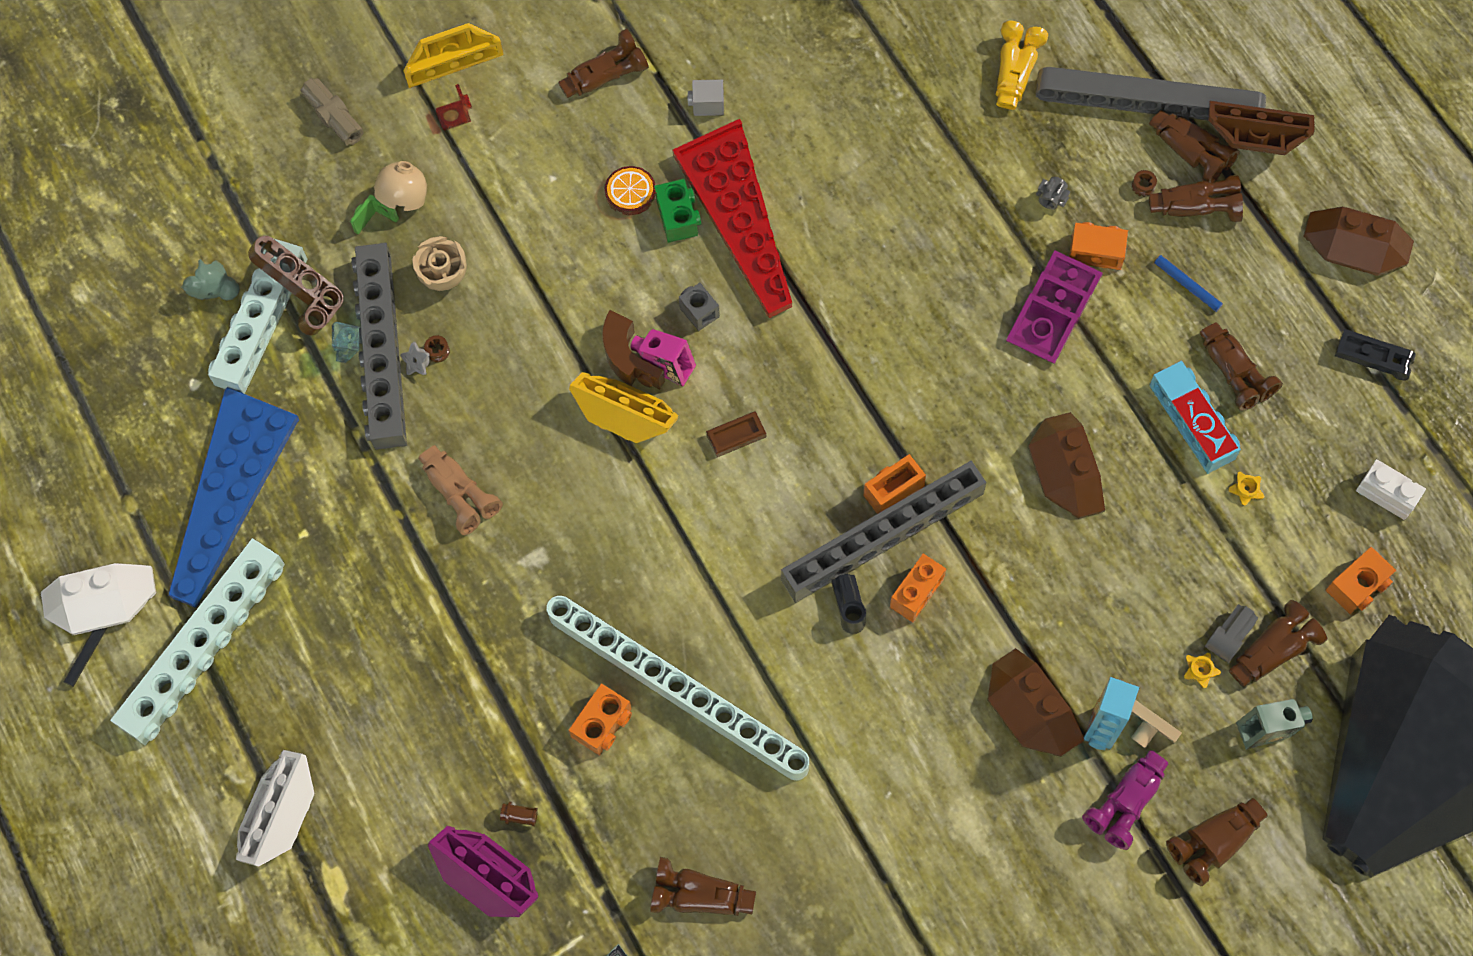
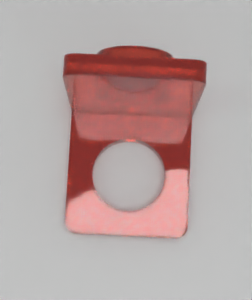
(461, 106)

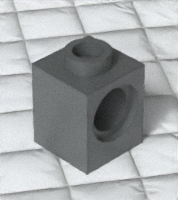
(703, 315)

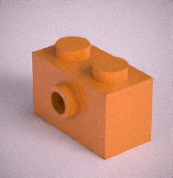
(894, 484)

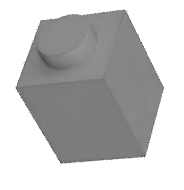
(707, 97)

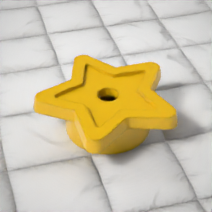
(1254, 488)
(1207, 665)

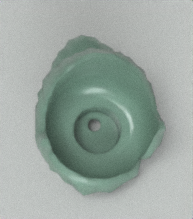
(211, 282)

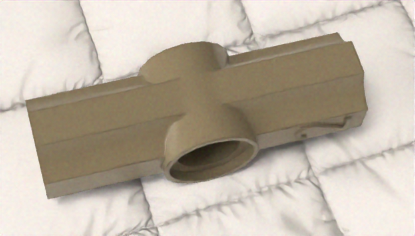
(332, 111)

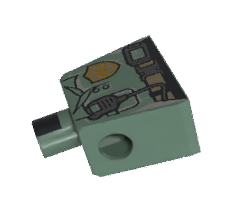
(1272, 722)

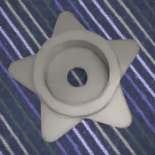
(421, 356)

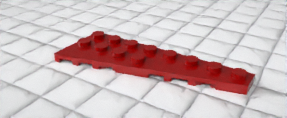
(729, 191)

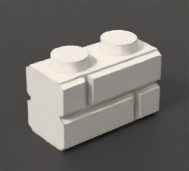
(1390, 489)

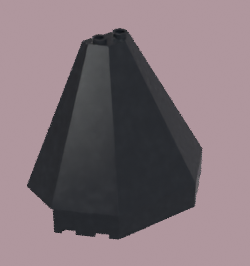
(1403, 749)

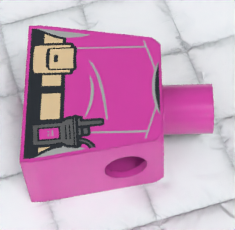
(666, 353)

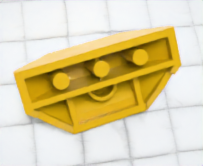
(450, 53)
(621, 408)

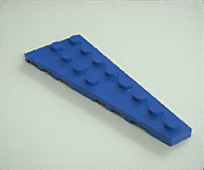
(238, 461)

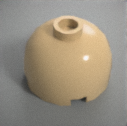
(401, 186)
(440, 263)

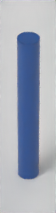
(1188, 283)

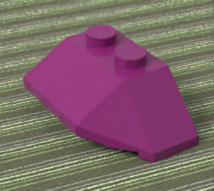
(483, 872)

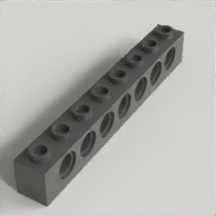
(393, 430)
(883, 531)

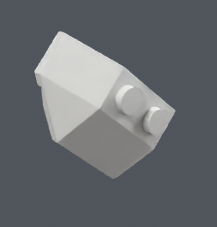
(98, 597)
(276, 810)

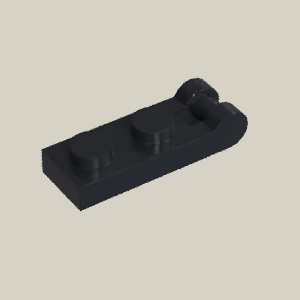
(1375, 354)

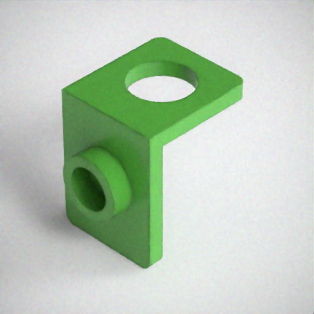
(366, 210)

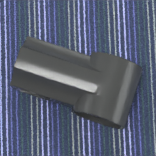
(1229, 637)

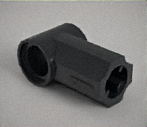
(849, 602)

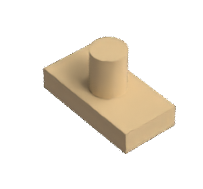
(1150, 726)

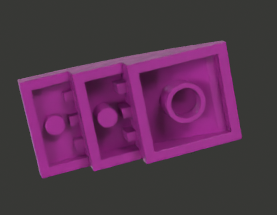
(1054, 307)

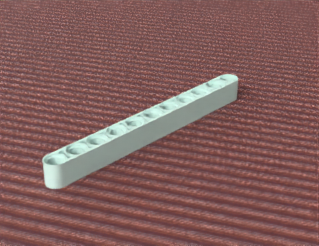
(683, 698)

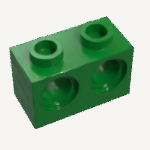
(672, 211)

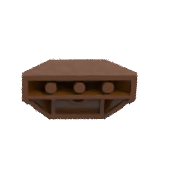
(1260, 128)
(1358, 240)
(1067, 466)
(1032, 706)

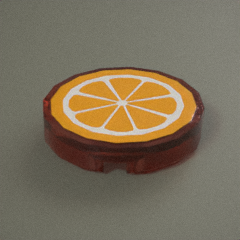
(630, 190)

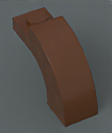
(624, 363)

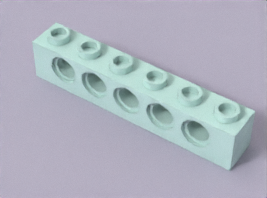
(250, 351)

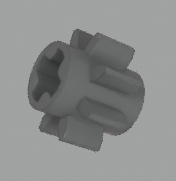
(1053, 193)

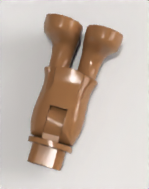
(456, 487)

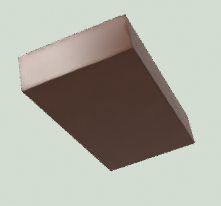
(736, 434)

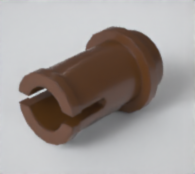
(518, 814)

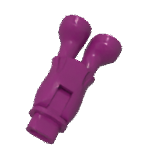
(1129, 798)

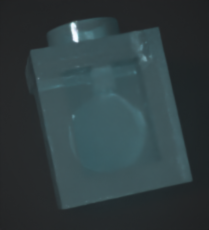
(345, 341)

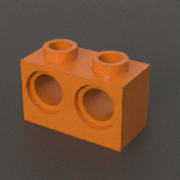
(918, 588)
(593, 716)

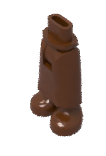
(1195, 145)
(1220, 836)

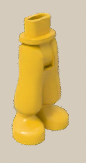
(1017, 63)

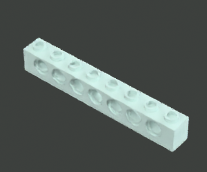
(183, 647)

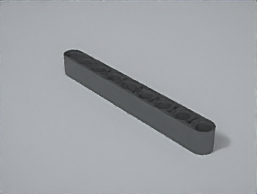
(1137, 93)

